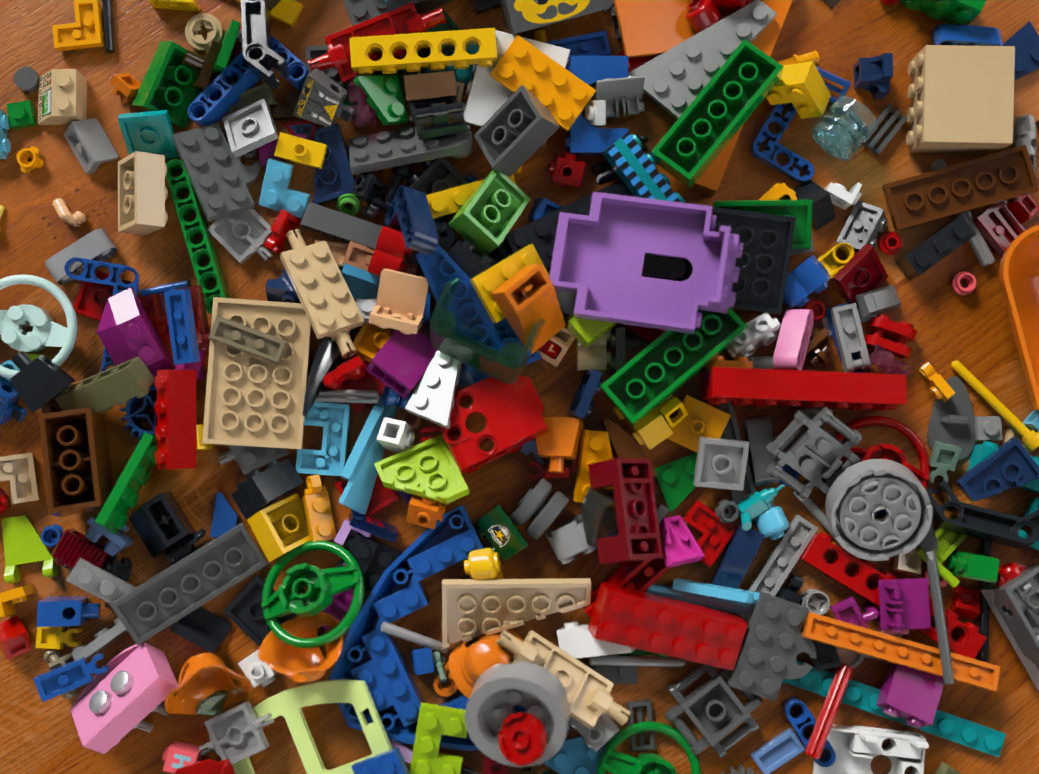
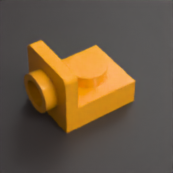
(12, 597)

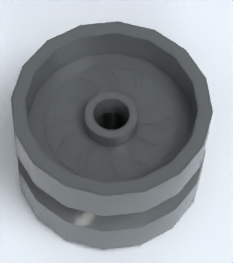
(537, 507)

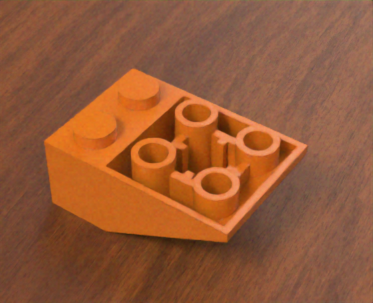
(526, 300)

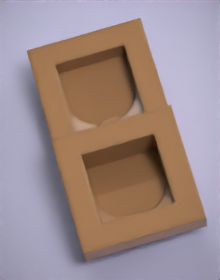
(430, 85)

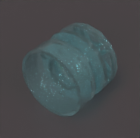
(844, 128)

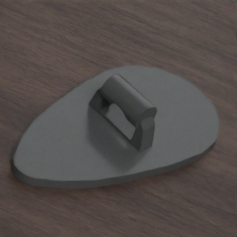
(953, 420)

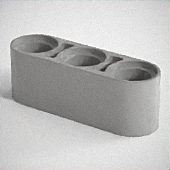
(92, 246)

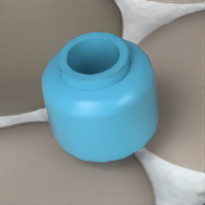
(772, 522)

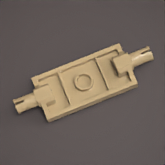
(322, 291)
(586, 689)

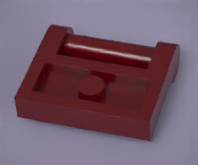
(996, 229)

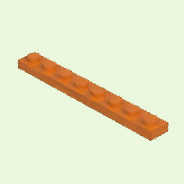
(898, 651)

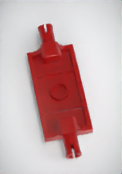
(397, 21)

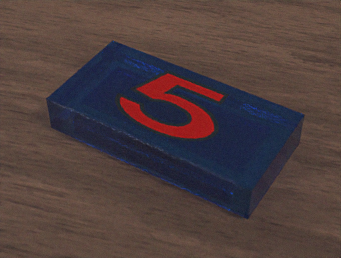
(373, 526)

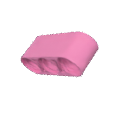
(793, 339)

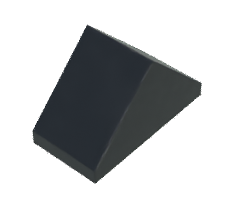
(822, 205)

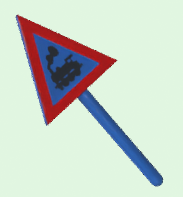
(303, 127)

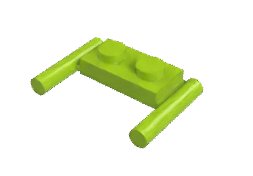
(947, 543)

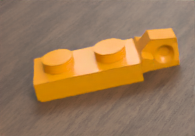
(318, 510)

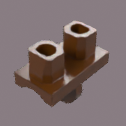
(817, 341)

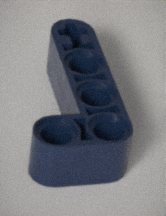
(412, 216)

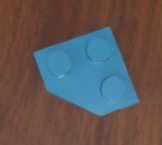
(575, 757)

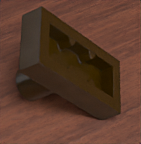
(203, 63)

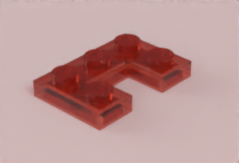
(155, 310)

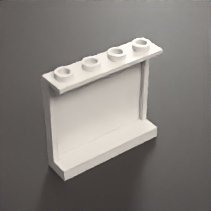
(487, 94)

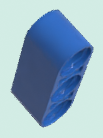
(966, 35)
(800, 722)

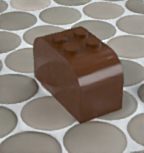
(75, 461)

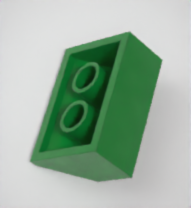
(168, 84)

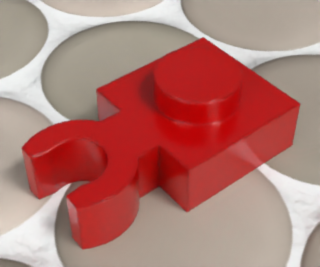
(282, 224)

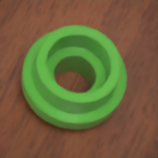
(349, 209)

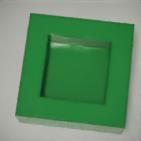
(21, 114)

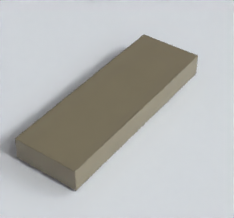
(248, 339)

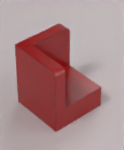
(13, 638)

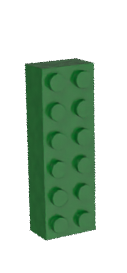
(717, 113)
(670, 364)

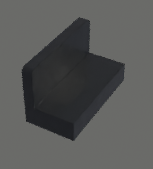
(203, 629)

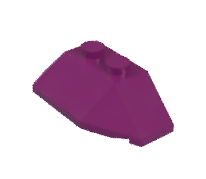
(130, 334)

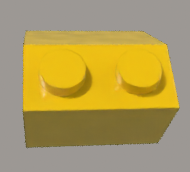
(280, 527)

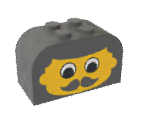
(532, 14)

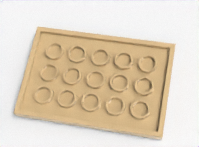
(251, 397)

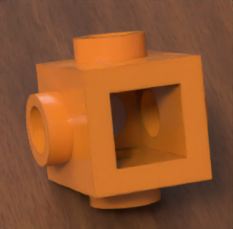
(424, 512)

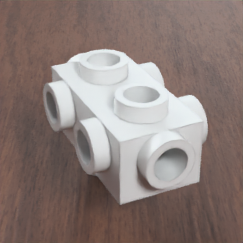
(759, 332)

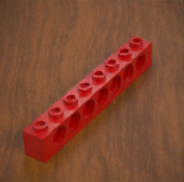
(968, 639)

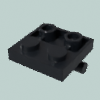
(437, 117)

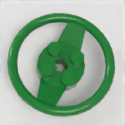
(321, 587)
(622, 763)

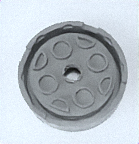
(875, 487)
(511, 685)

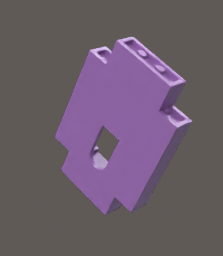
(605, 256)

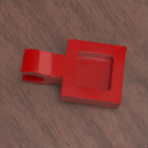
(544, 472)

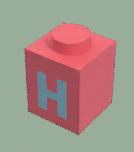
(180, 755)

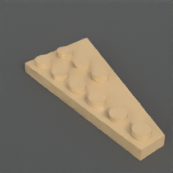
(500, 604)

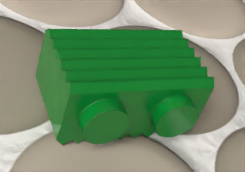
(973, 566)

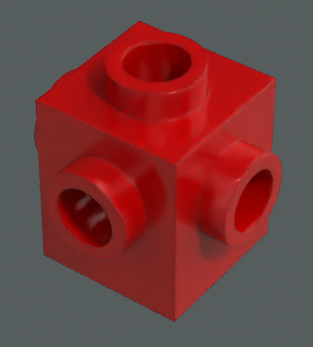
(572, 176)

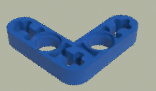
(774, 148)

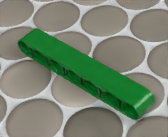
(192, 230)

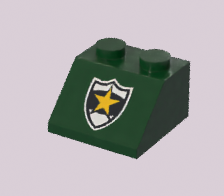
(501, 532)

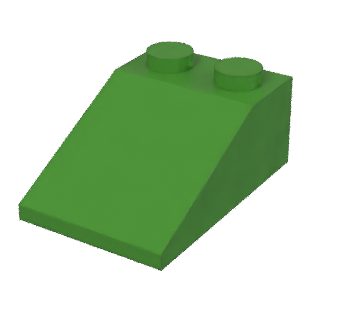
(490, 212)

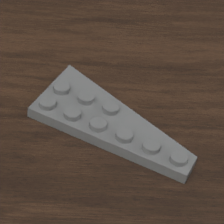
(686, 69)

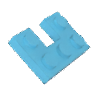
(332, 457)

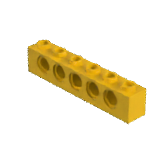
(363, 47)

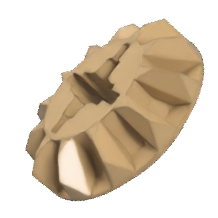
(195, 27)

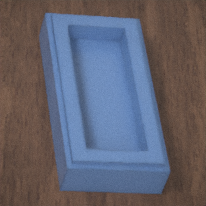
(777, 751)

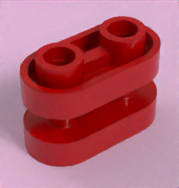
(902, 331)

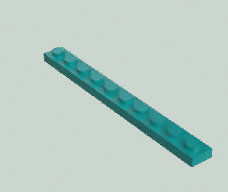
(944, 724)

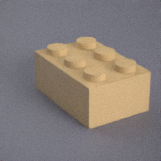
(142, 193)

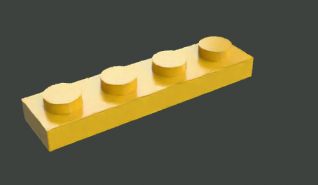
(452, 199)

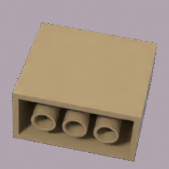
(961, 99)

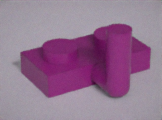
(849, 612)

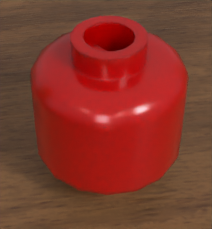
(702, 14)

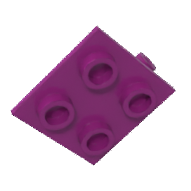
(904, 604)

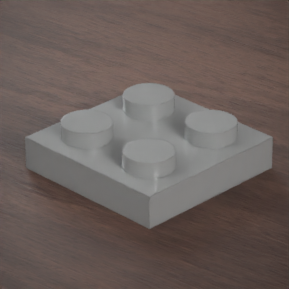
(250, 128)
(721, 463)

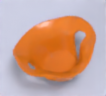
(471, 662)
(300, 663)
(199, 679)

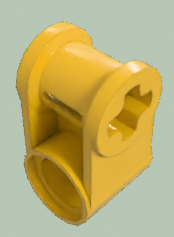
(831, 262)

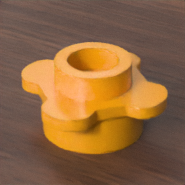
(23, 156)

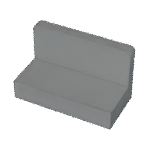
(90, 144)

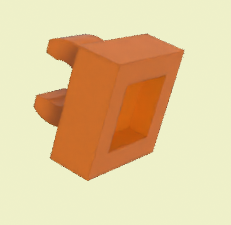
(125, 84)

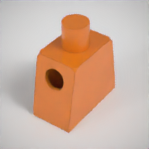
(560, 442)

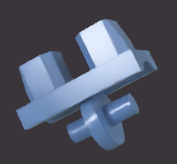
(116, 542)

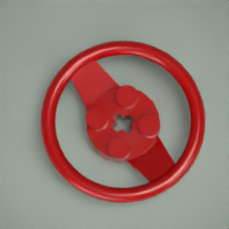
(891, 452)

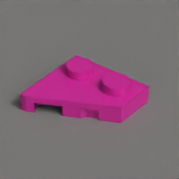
(678, 542)

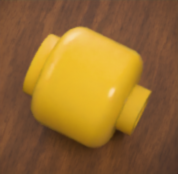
(483, 564)

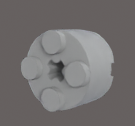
(569, 540)

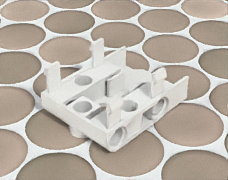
(858, 745)

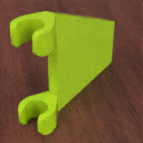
(24, 546)

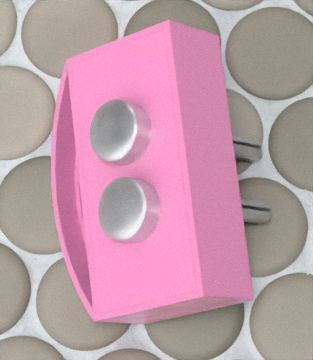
(123, 697)

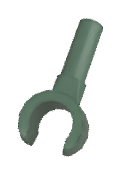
(438, 661)

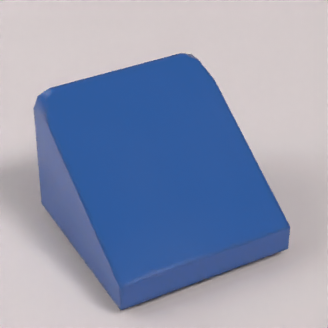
(541, 208)
(421, 660)

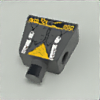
(322, 100)

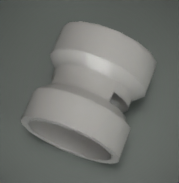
(819, 603)

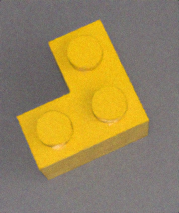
(803, 88)

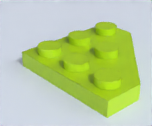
(424, 472)

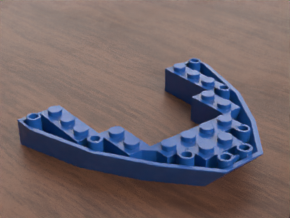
(375, 655)

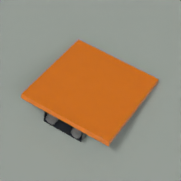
(650, 25)

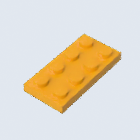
(546, 79)

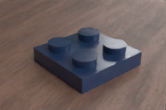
(582, 402)

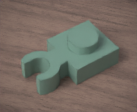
(943, 458)

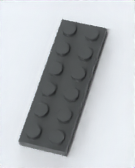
(189, 583)

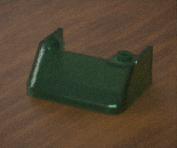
(502, 365)

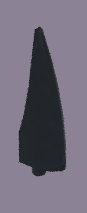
(325, 360)

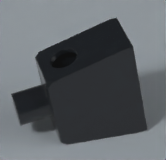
(38, 380)

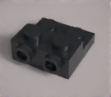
(436, 177)
(371, 557)

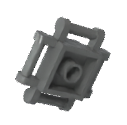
(813, 451)
(712, 710)

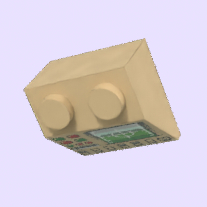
(62, 97)

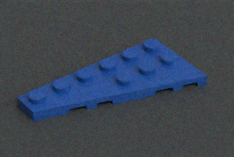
(467, 307)

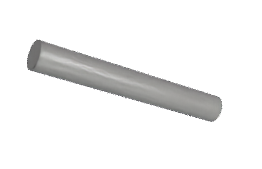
(412, 637)

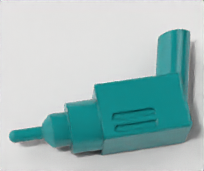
(756, 504)

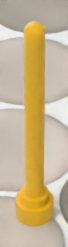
(1030, 437)

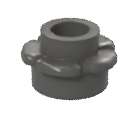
(733, 511)

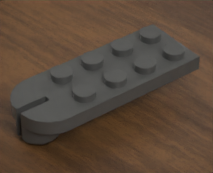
(403, 147)

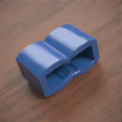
(804, 280)

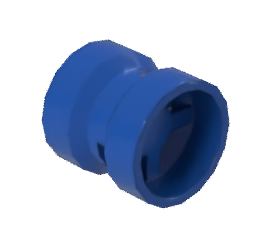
(392, 398)

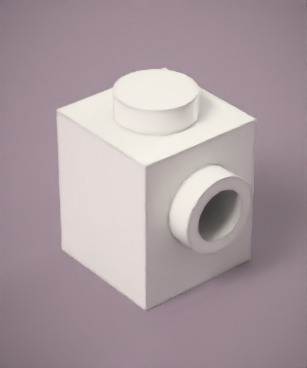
(395, 435)
(257, 671)

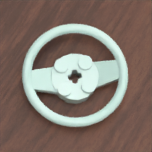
(44, 331)

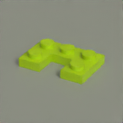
(433, 722)

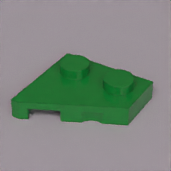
(384, 97)
(676, 480)

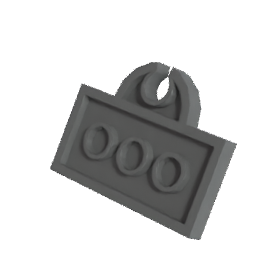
(215, 172)
(772, 647)

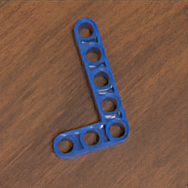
(230, 91)
(114, 279)

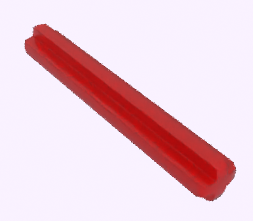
(828, 711)

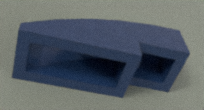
(737, 557)

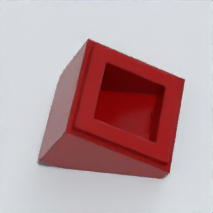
(1023, 208)
(965, 602)

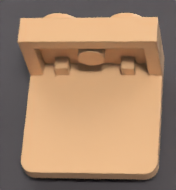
(400, 302)

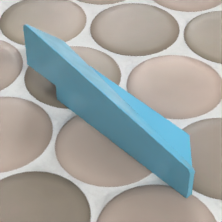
(360, 466)
(708, 595)

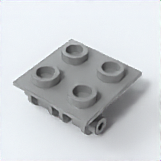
(621, 94)

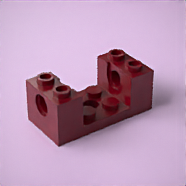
(639, 531)

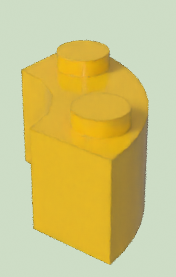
(649, 430)

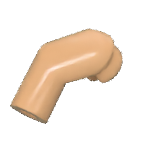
(63, 212)

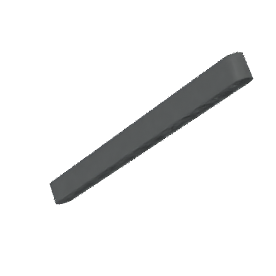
(366, 233)

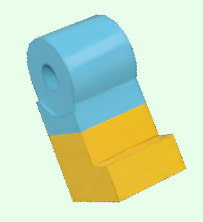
(669, 406)

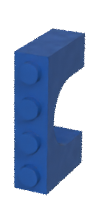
(583, 137)

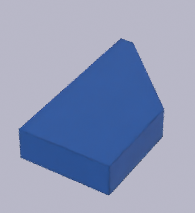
(224, 516)

